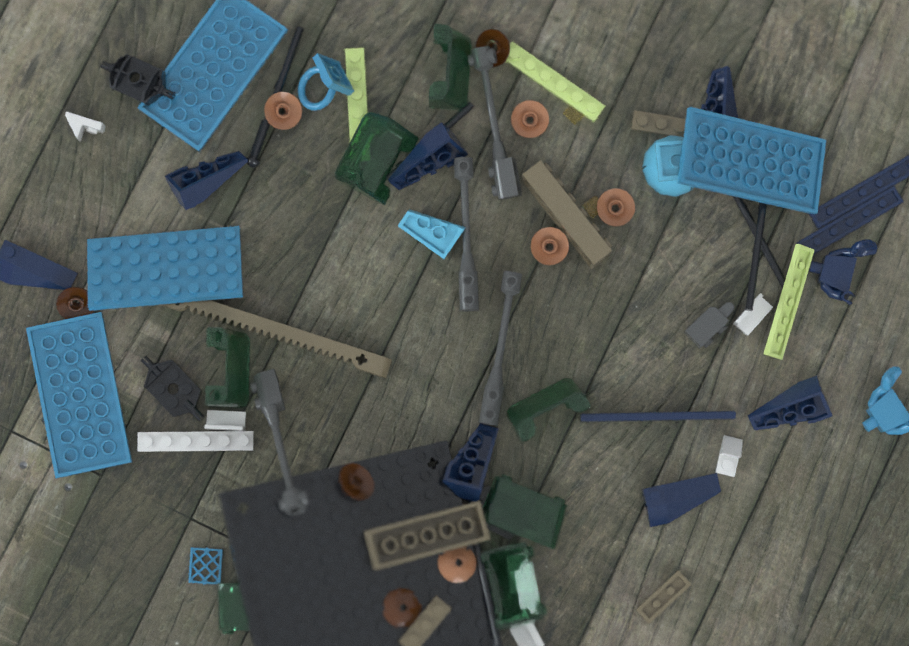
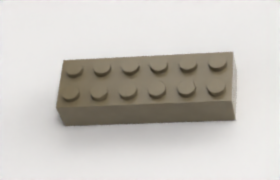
(566, 214)
(426, 535)

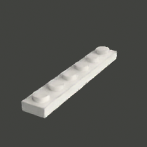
(196, 441)

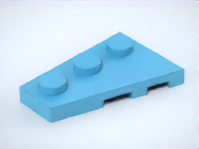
(432, 232)

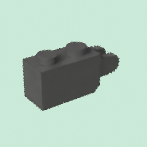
(709, 324)

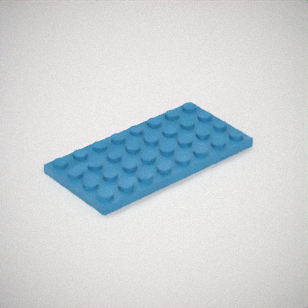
(214, 69)
(751, 161)
(164, 268)
(79, 395)

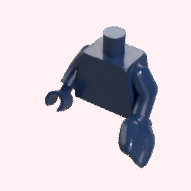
(838, 269)

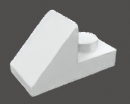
(79, 124)
(729, 455)

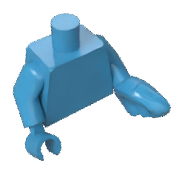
(885, 407)

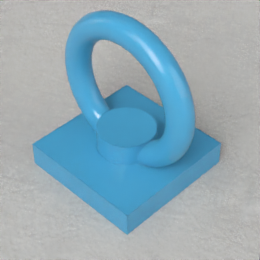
(331, 75)

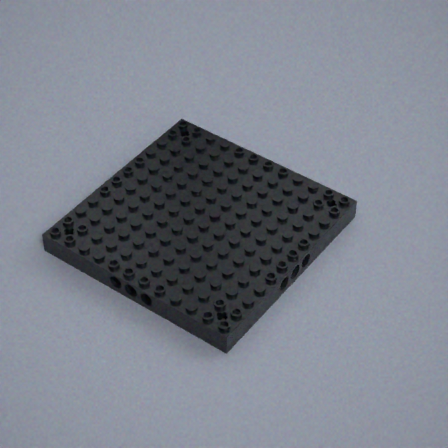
(311, 572)

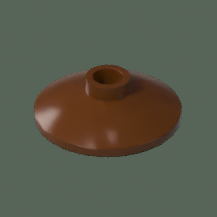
(490, 38)
(70, 309)
(356, 481)
(392, 607)

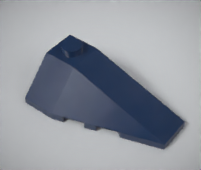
(721, 93)
(432, 152)
(198, 183)
(29, 269)
(797, 404)
(469, 468)
(674, 499)

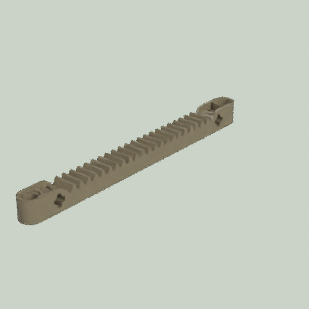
(375, 363)

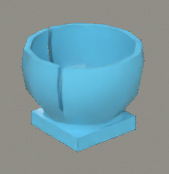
(662, 166)

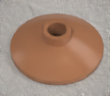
(289, 104)
(533, 110)
(622, 200)
(549, 236)
(455, 573)

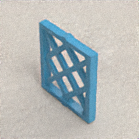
(219, 566)

